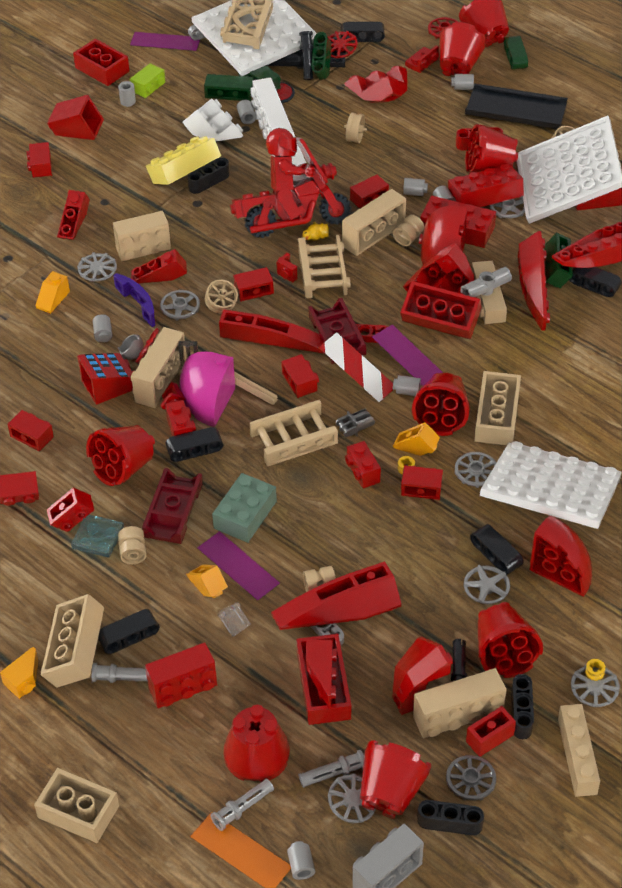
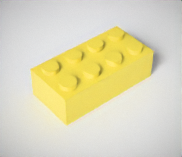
(183, 160)

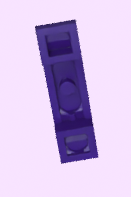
(129, 287)

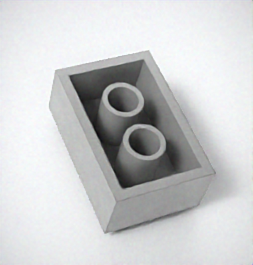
(389, 860)

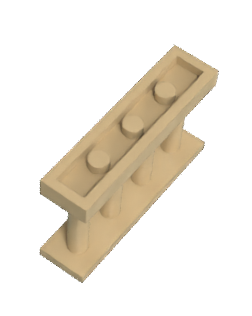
(308, 273)
(299, 446)

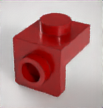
(286, 268)
(171, 394)

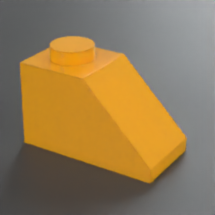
(52, 292)
(417, 440)
(208, 580)
(21, 674)

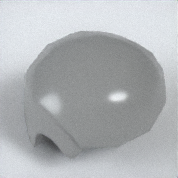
(131, 347)

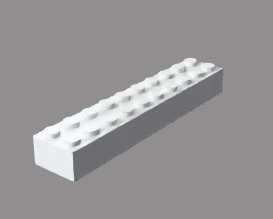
(272, 116)

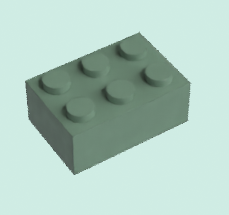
(244, 507)

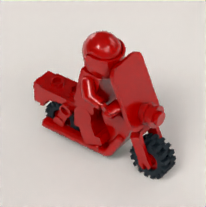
(292, 206)

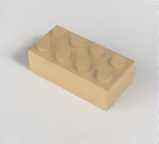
(373, 222)
(157, 367)
(497, 408)
(72, 641)
(458, 703)

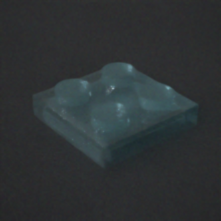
(97, 535)

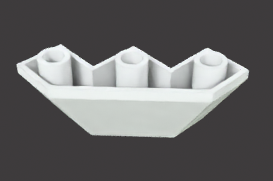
(212, 122)

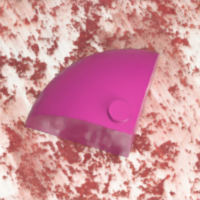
(207, 385)

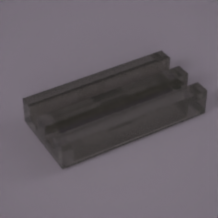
(188, 351)

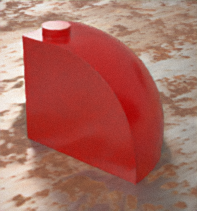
(443, 229)
(561, 556)

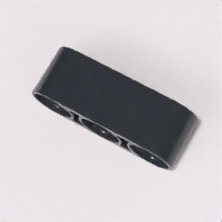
(365, 31)
(208, 175)
(596, 280)
(194, 444)
(496, 549)
(128, 631)
(519, 698)
(460, 812)

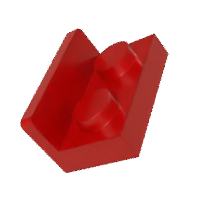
(422, 59)

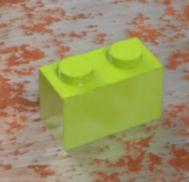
(148, 80)

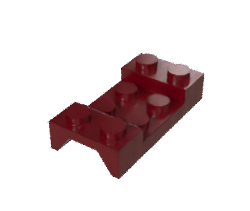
(337, 320)
(171, 507)

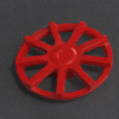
(439, 28)
(341, 44)
(149, 342)

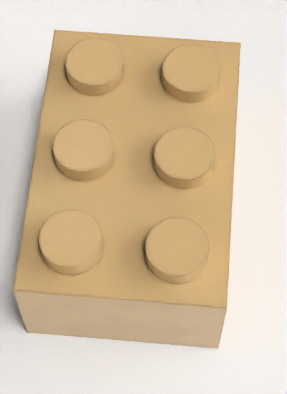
(142, 235)
(77, 805)

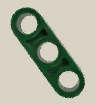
(321, 49)
(515, 52)

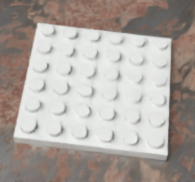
(278, 41)
(569, 169)
(552, 484)

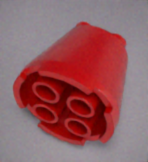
(488, 19)
(460, 48)
(489, 149)
(442, 404)
(119, 452)
(507, 641)
(256, 745)
(391, 777)

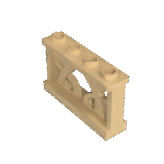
(247, 36)

